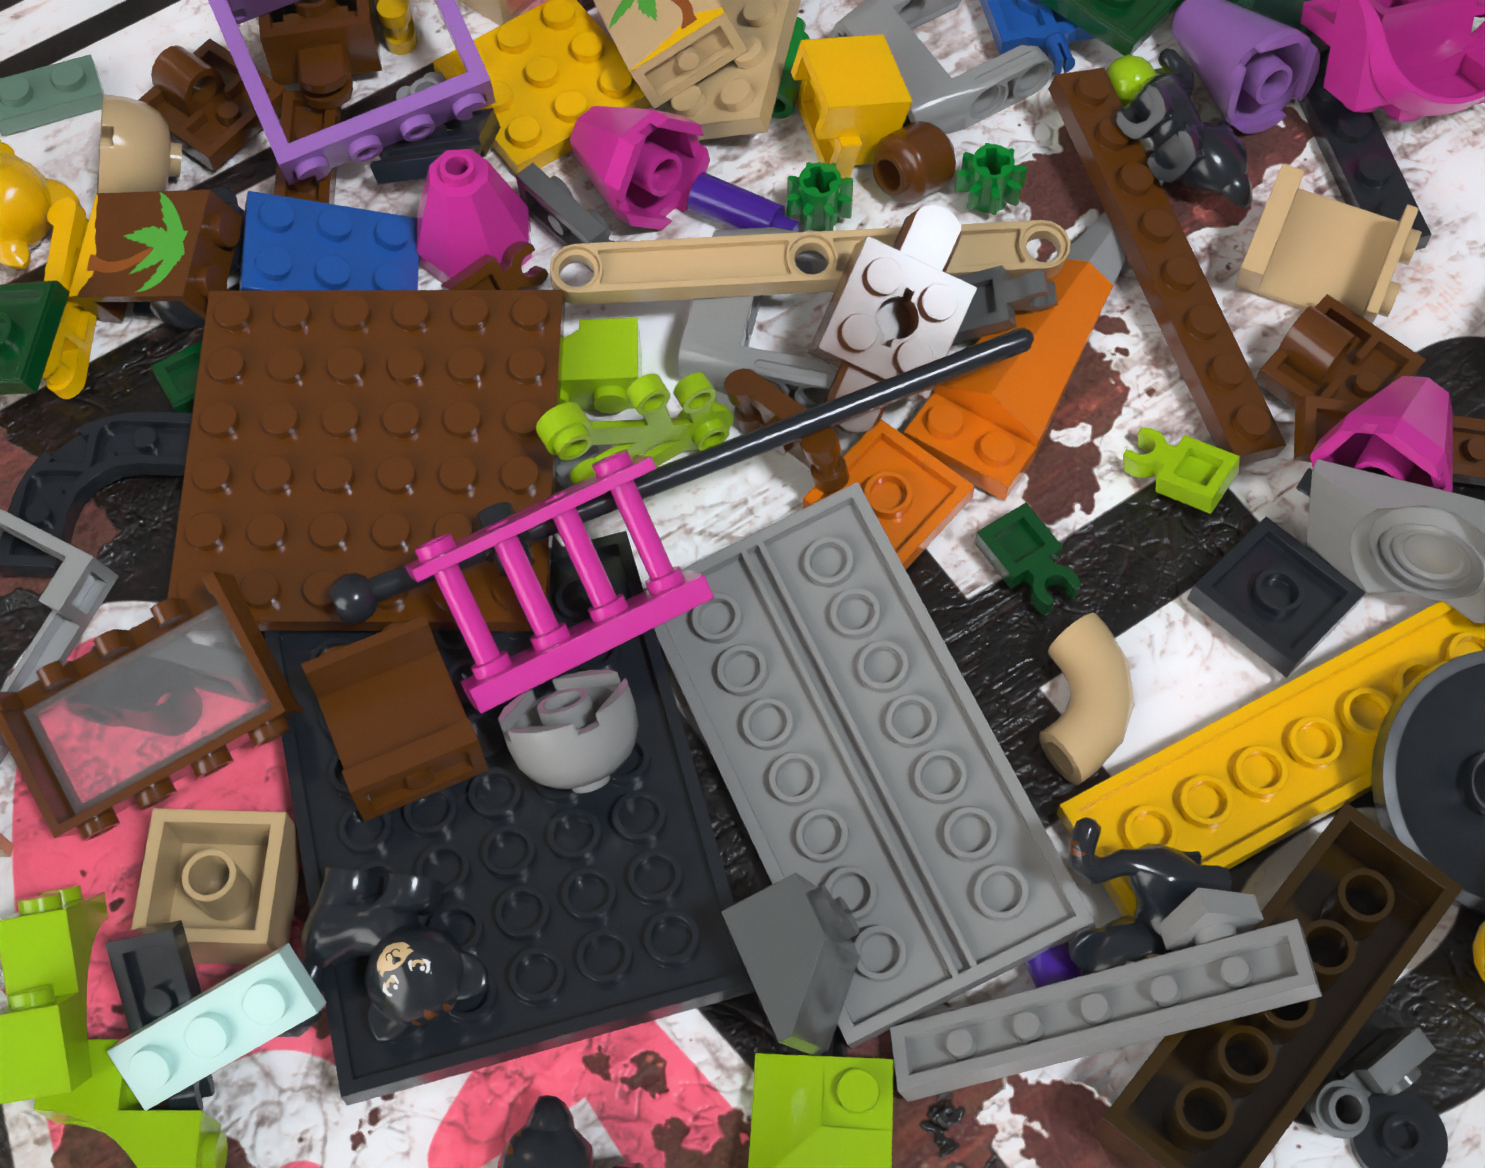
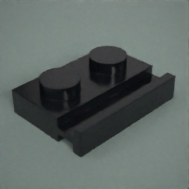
(412, 159)

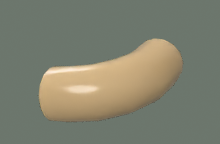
(1098, 700)

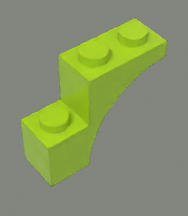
(46, 978)
(147, 1136)

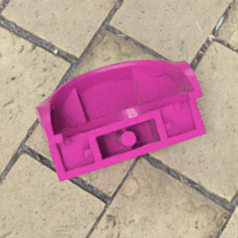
(1402, 54)

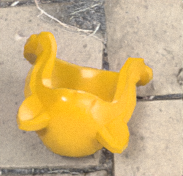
(24, 207)

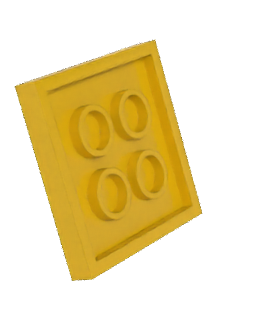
(545, 76)

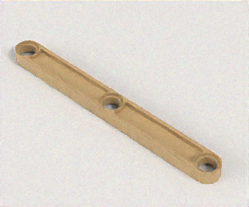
(767, 262)

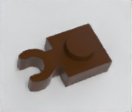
(490, 275)

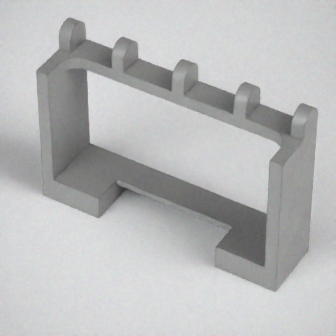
(72, 595)

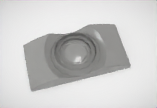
(1399, 536)

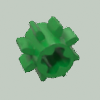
(990, 178)
(819, 196)

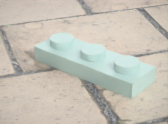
(217, 1027)

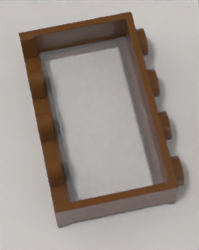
(146, 710)

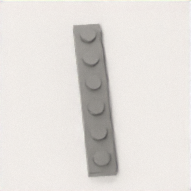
(1105, 1010)

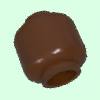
(914, 162)

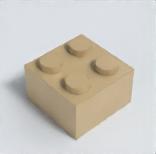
(225, 879)

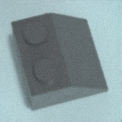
(797, 958)

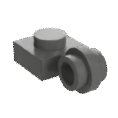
(1382, 1066)

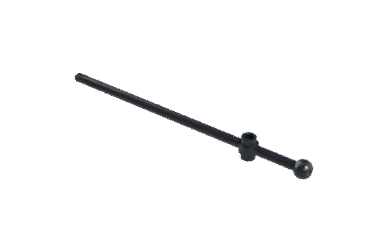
(358, 597)

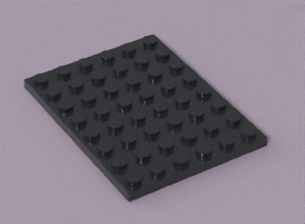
(572, 900)

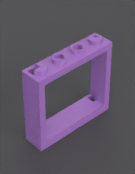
(368, 133)

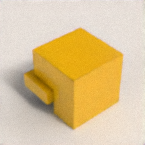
(849, 97)

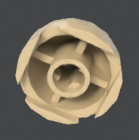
(135, 147)

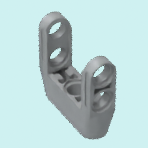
(935, 96)
(720, 336)

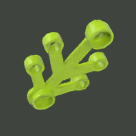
(697, 427)

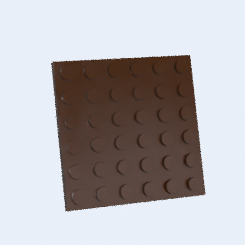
(357, 431)

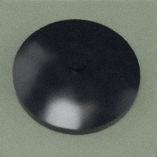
(1433, 772)

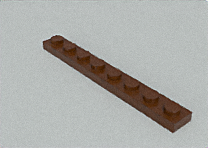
(1166, 269)

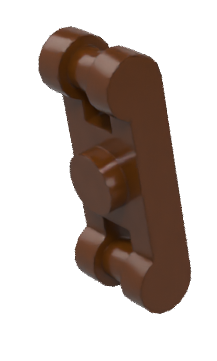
(762, 403)

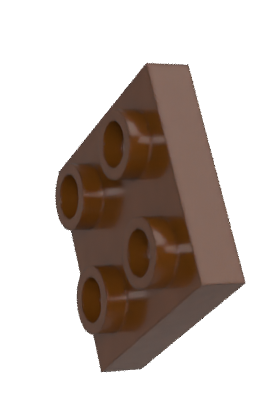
(206, 101)
(1335, 357)

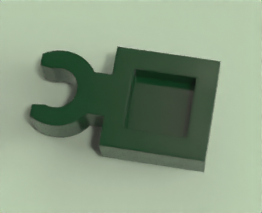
(1026, 550)

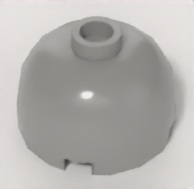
(573, 733)

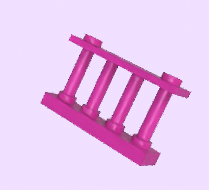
(555, 645)

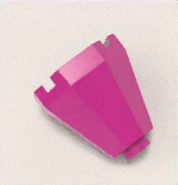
(640, 161)
(467, 214)
(1397, 434)

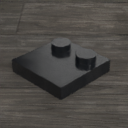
(1276, 596)

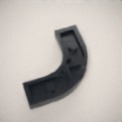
(63, 482)

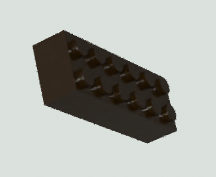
(1239, 1084)

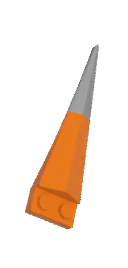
(997, 416)

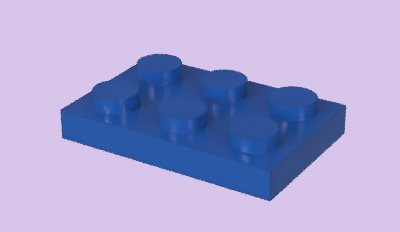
(325, 247)

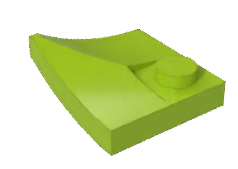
(821, 1112)

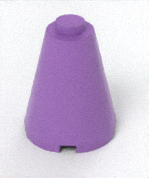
(1245, 60)

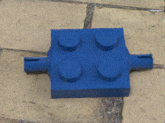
(1033, 24)

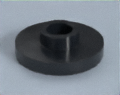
(1401, 1134)

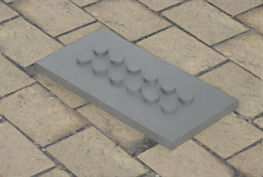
(868, 761)

